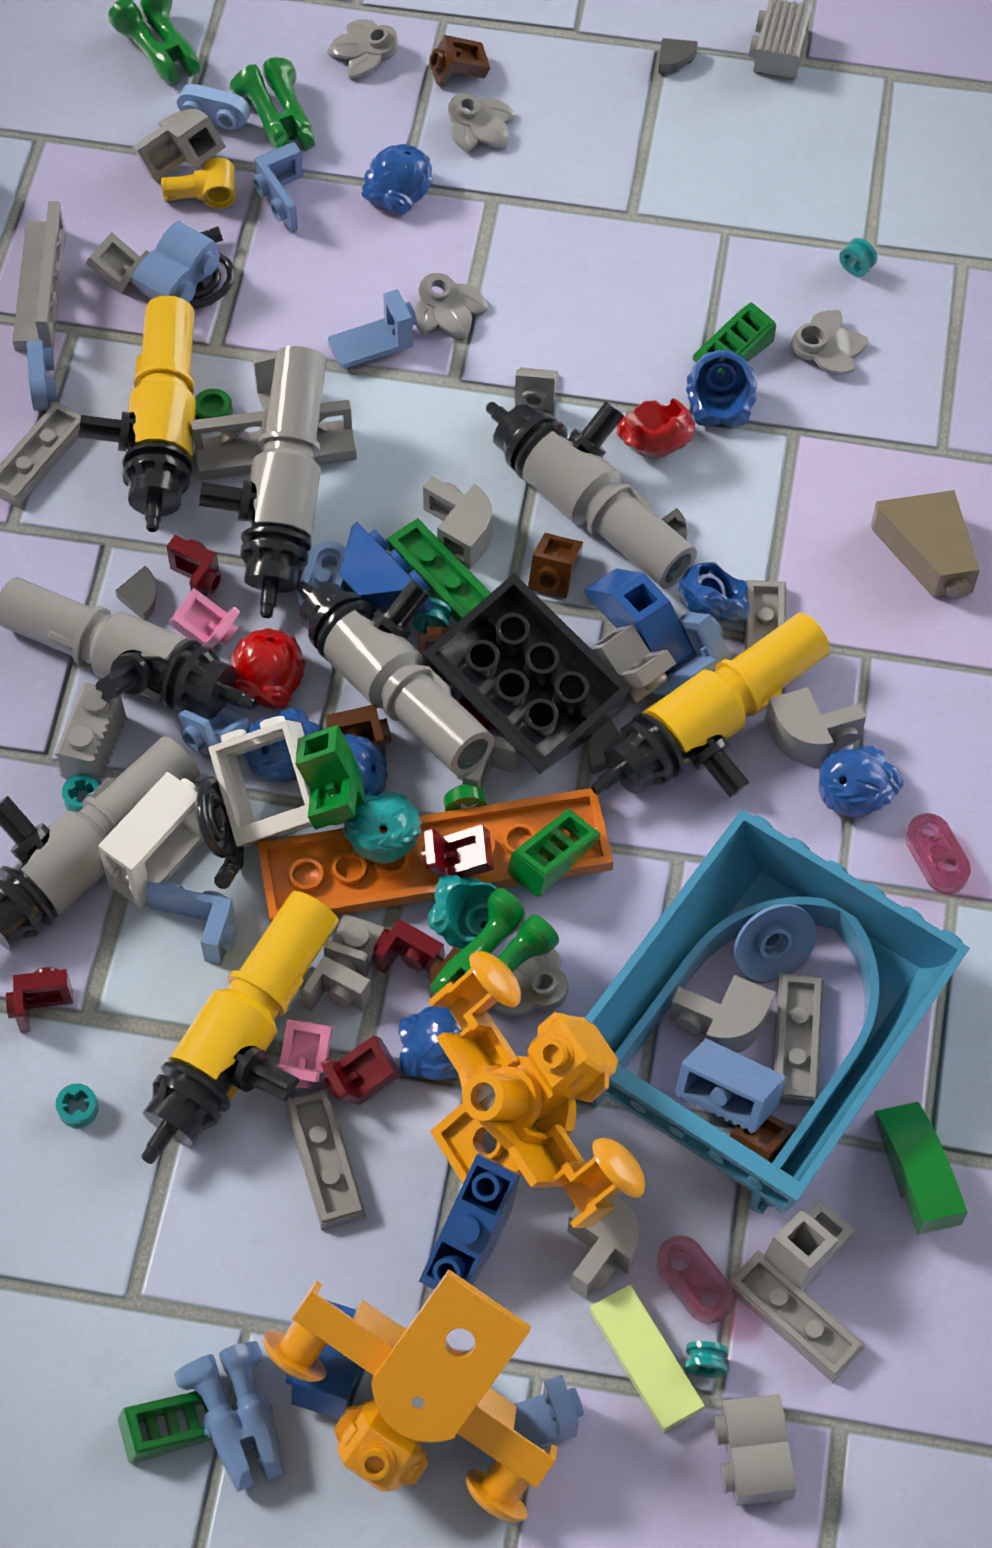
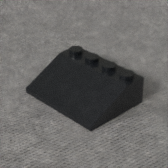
(528, 674)

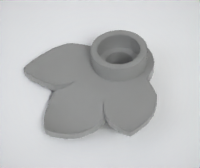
(364, 46)
(482, 123)
(448, 310)
(830, 343)
(531, 977)

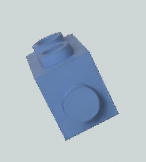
(272, 172)
(378, 337)
(708, 649)
(211, 906)
(548, 1416)

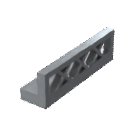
(40, 279)
(235, 449)

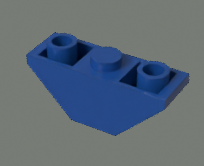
(374, 572)
(635, 600)
(473, 1222)

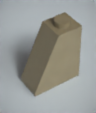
(929, 541)

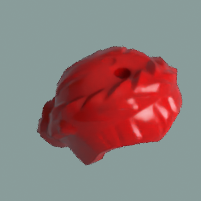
(657, 428)
(268, 667)

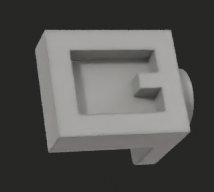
(354, 944)
(341, 984)

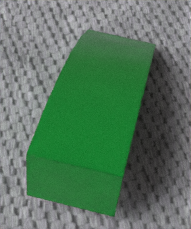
(921, 1168)

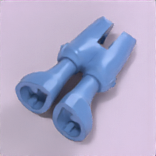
(238, 1429)

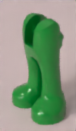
(128, 21)
(280, 78)
(505, 917)

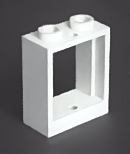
(232, 786)
(152, 839)

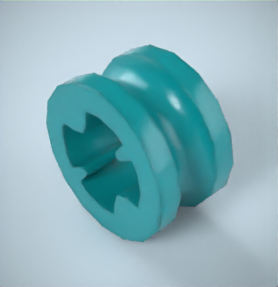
(858, 257)
(435, 618)
(75, 784)
(75, 1093)
(706, 1359)

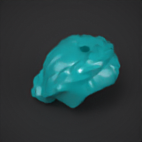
(385, 810)
(460, 909)

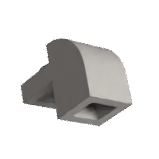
(182, 138)
(464, 519)
(632, 661)
(806, 733)
(732, 1023)
(611, 1242)
(808, 1244)

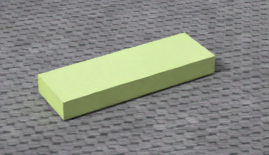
(646, 1358)

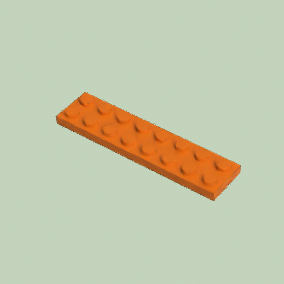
(348, 883)

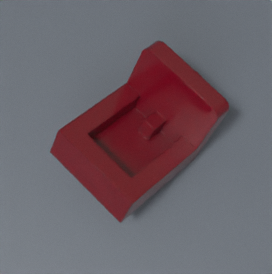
(195, 562)
(459, 853)
(35, 990)
(361, 1072)

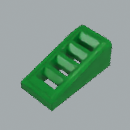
(751, 324)
(534, 870)
(157, 1445)

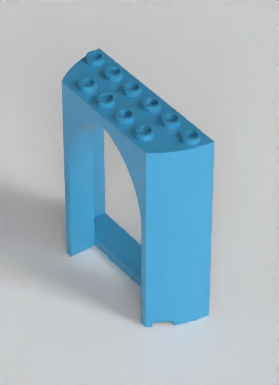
(747, 870)

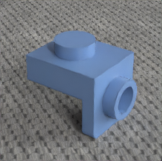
(204, 732)

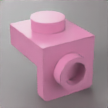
(204, 620)
(304, 1049)

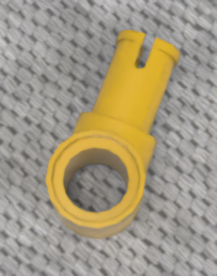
(211, 184)

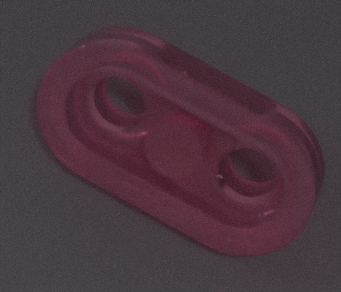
(936, 850)
(696, 1280)

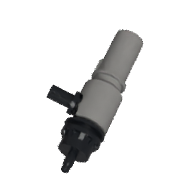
(282, 479)
(588, 488)
(124, 650)
(389, 672)
(64, 858)

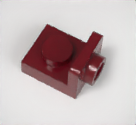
(413, 946)

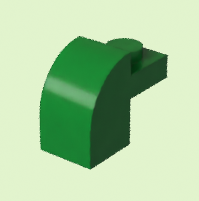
(331, 776)

